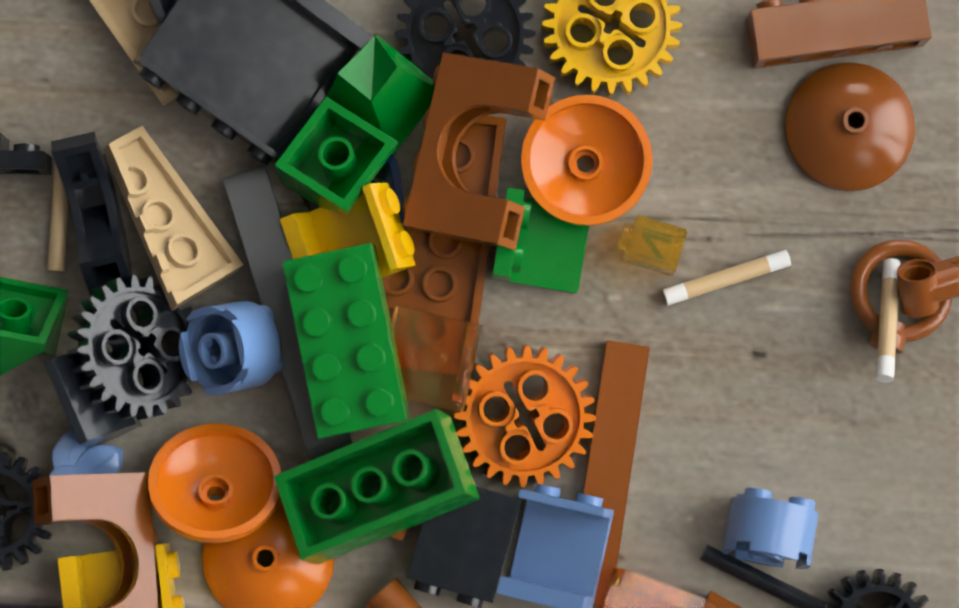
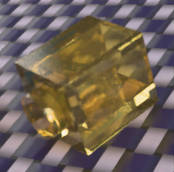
(652, 245)

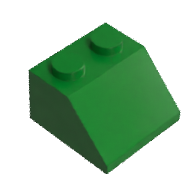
(334, 157)

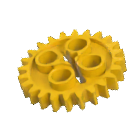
(591, 58)

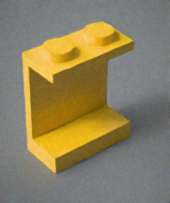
(370, 220)
(92, 578)

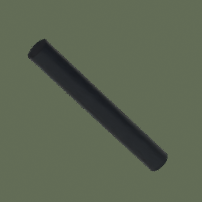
(759, 579)

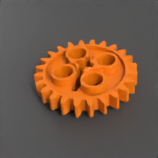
(558, 396)

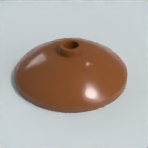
(833, 150)

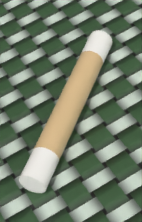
(726, 277)
(888, 322)

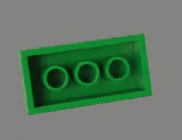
(346, 340)
(376, 487)

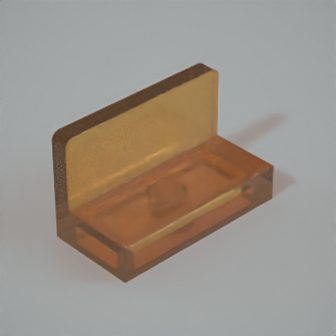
(637, 591)

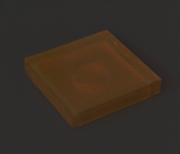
(435, 356)

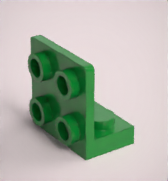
(546, 252)

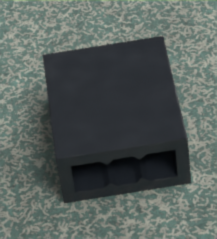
(466, 548)

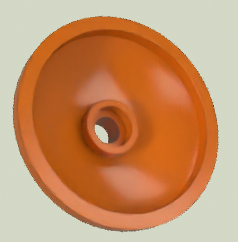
(592, 130)
(210, 463)
(242, 582)

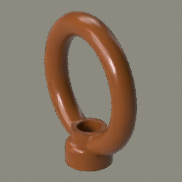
(861, 302)

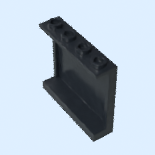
(251, 64)

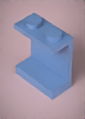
(558, 549)

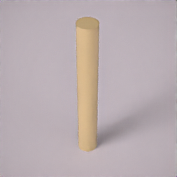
(58, 225)

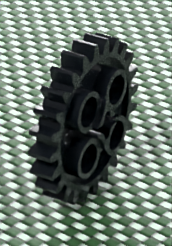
(496, 16)
(133, 348)

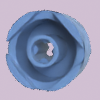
(231, 347)
(770, 529)

